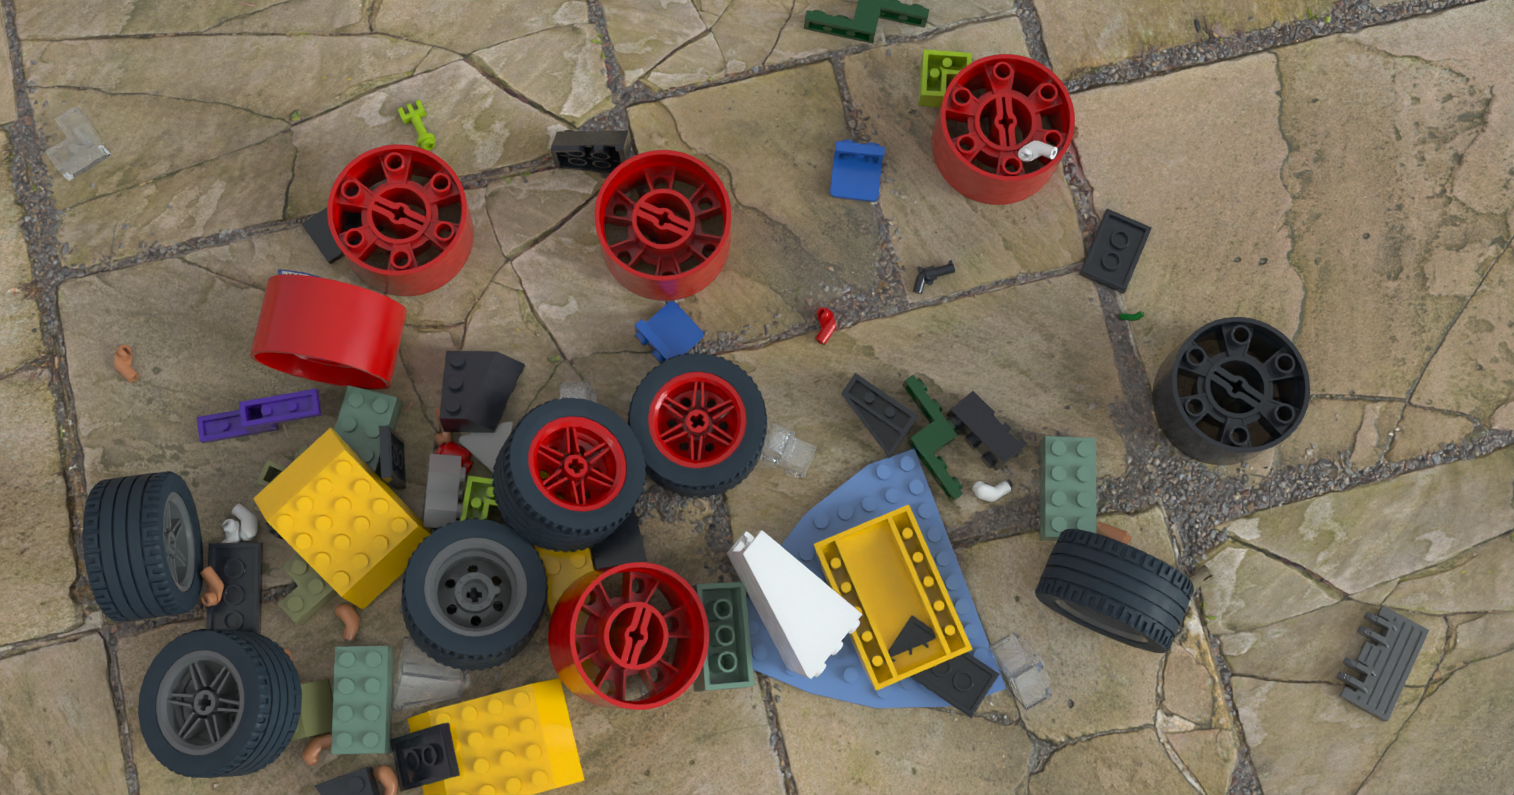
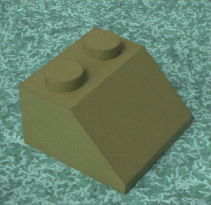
(315, 711)

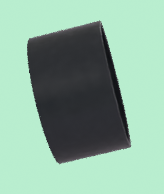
(1234, 383)

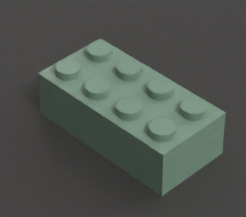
(360, 422)
(1067, 485)
(729, 647)
(362, 700)

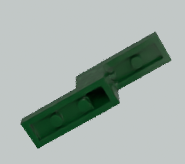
(866, 19)
(933, 438)

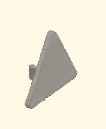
(487, 445)

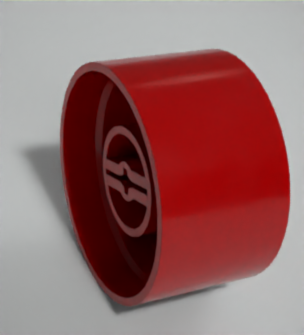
(1017, 94)
(388, 209)
(653, 216)
(328, 332)
(637, 624)

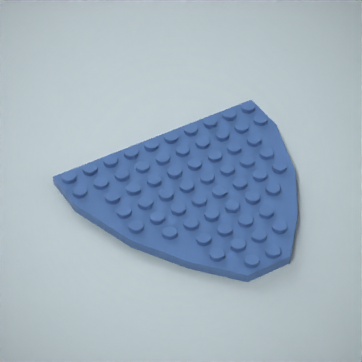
(865, 496)

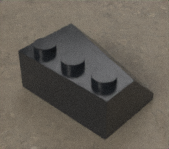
(590, 150)
(476, 390)

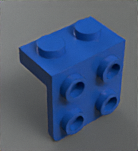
(856, 170)
(668, 332)

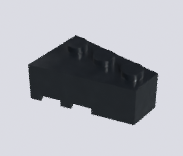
(881, 414)
(985, 431)
(354, 783)

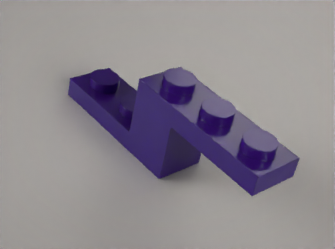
(259, 416)

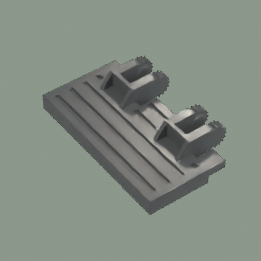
(1385, 663)

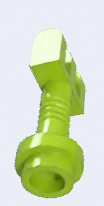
(424, 140)

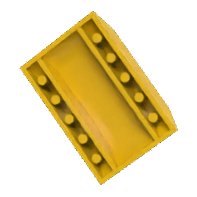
(342, 519)
(888, 577)
(508, 742)

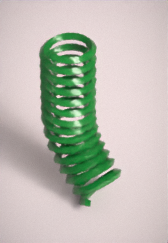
(1138, 315)

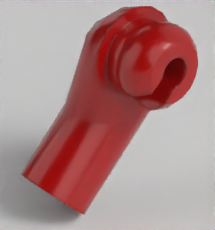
(827, 324)

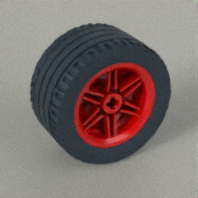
(738, 404)
(608, 470)

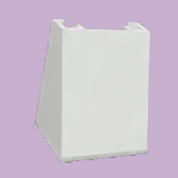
(793, 603)

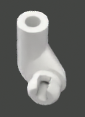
(1036, 149)
(989, 492)
(249, 522)
(232, 531)

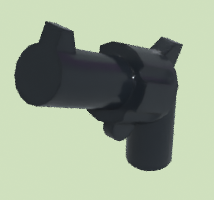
(930, 274)

